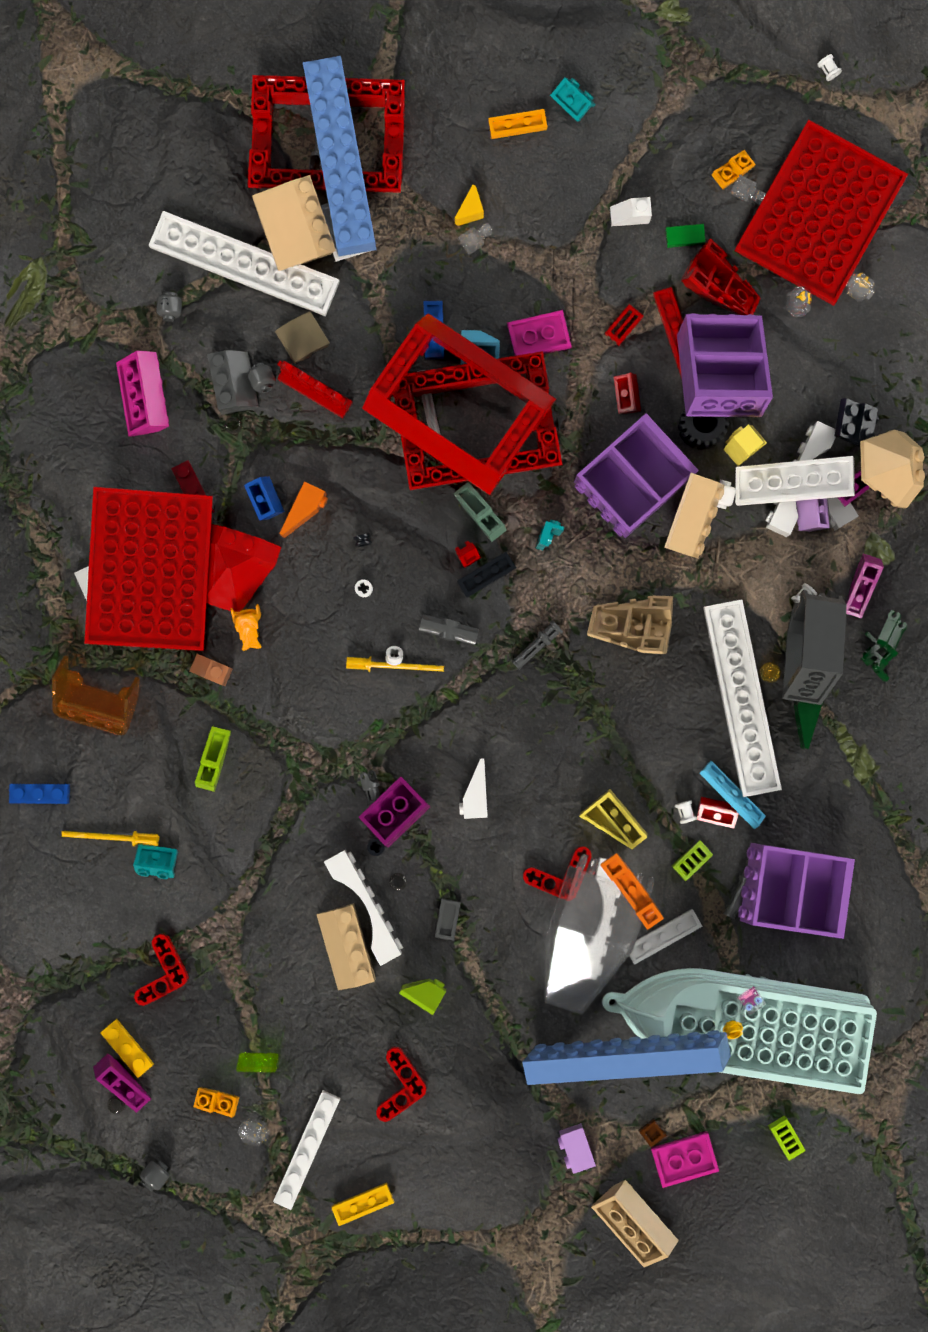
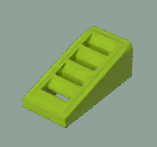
(676, 866)
(777, 1125)

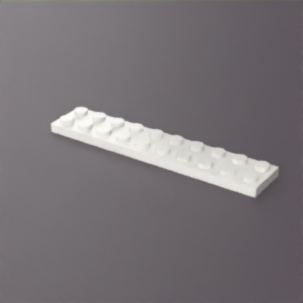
(243, 263)
(742, 698)

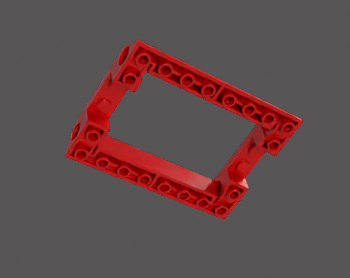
(294, 91)
(465, 376)
(387, 385)

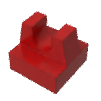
(467, 554)

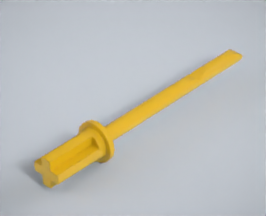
(366, 664)
(136, 838)

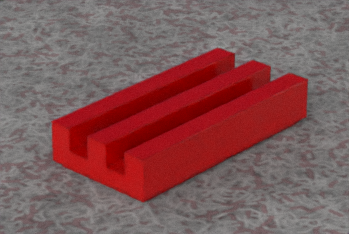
(614, 336)

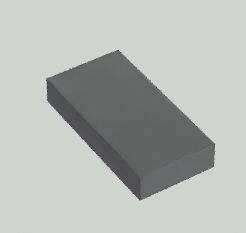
(447, 919)

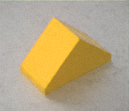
(470, 209)

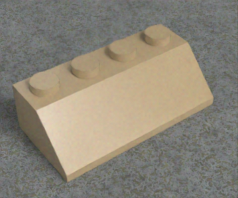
(694, 516)
(346, 947)
(635, 1224)

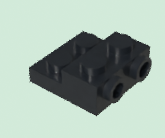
(855, 421)

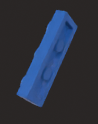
(435, 309)
(39, 793)

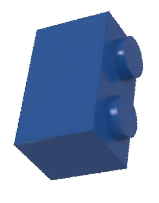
(264, 498)

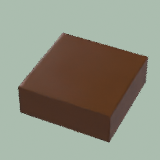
(652, 1132)

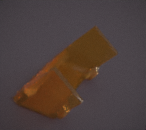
(92, 705)

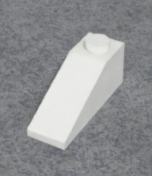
(474, 800)

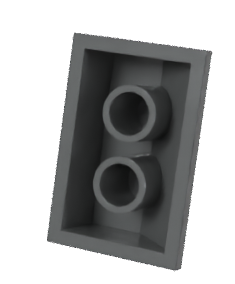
(231, 381)

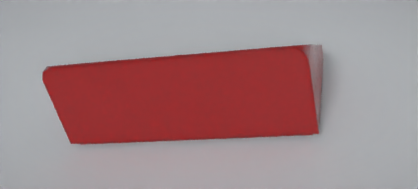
(627, 393)
(716, 812)

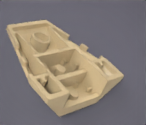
(893, 466)
(634, 625)

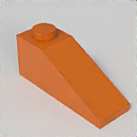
(305, 506)

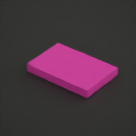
(539, 334)
(684, 1159)

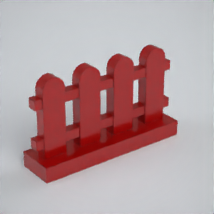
(313, 389)

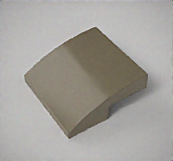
(302, 337)

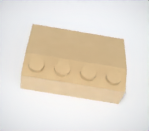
(294, 223)

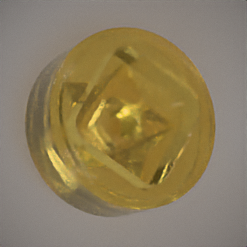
(770, 672)

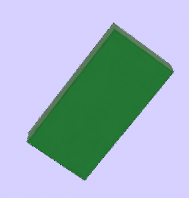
(685, 235)

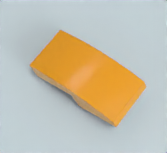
(736, 166)
(216, 1101)

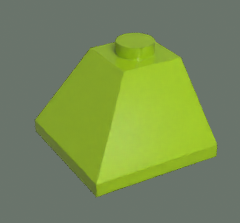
(424, 993)

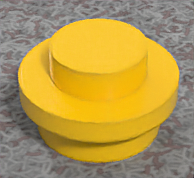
(733, 1029)

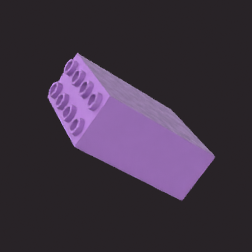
(724, 365)
(634, 476)
(796, 890)

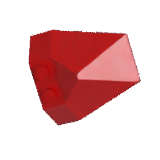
(718, 282)
(237, 567)

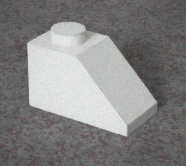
(631, 212)

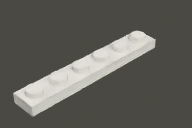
(306, 1150)

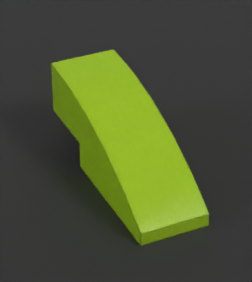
(212, 759)

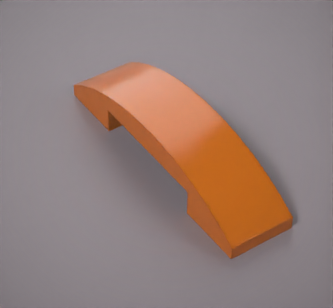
(632, 890)

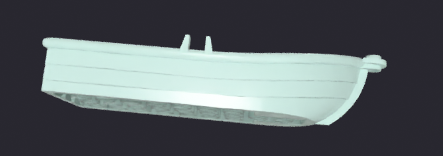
(796, 1038)

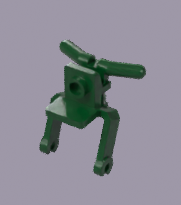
(886, 643)

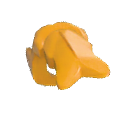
(247, 624)

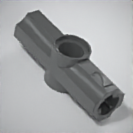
(448, 629)

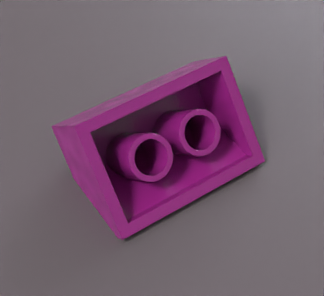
(394, 812)

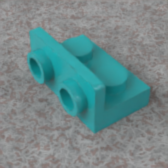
(572, 98)
(547, 532)
(155, 861)

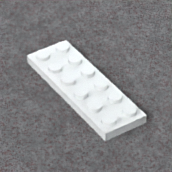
(795, 481)

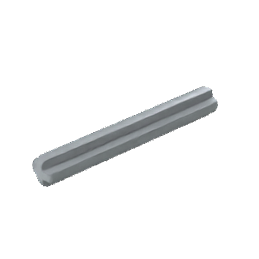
(430, 411)

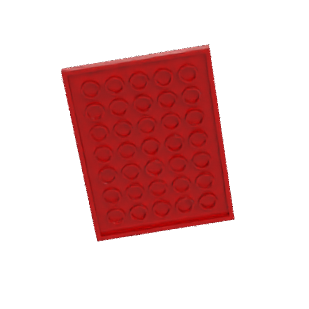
(821, 212)
(148, 569)

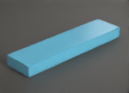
(732, 794)

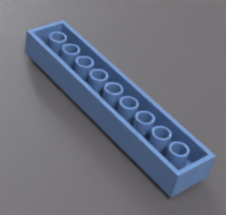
(339, 156)
(628, 1058)

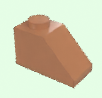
(211, 670)

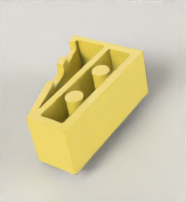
(743, 444)
(614, 819)

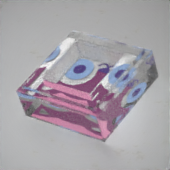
(751, 1000)

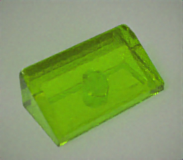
(257, 1062)

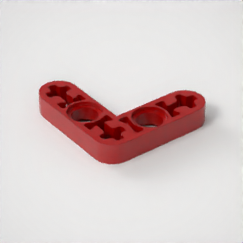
(558, 882)
(168, 979)
(407, 1090)

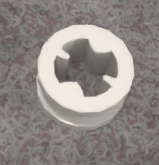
(360, 593)
(394, 660)

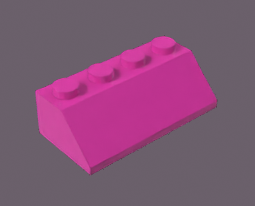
(142, 393)

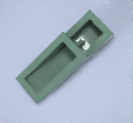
(480, 511)

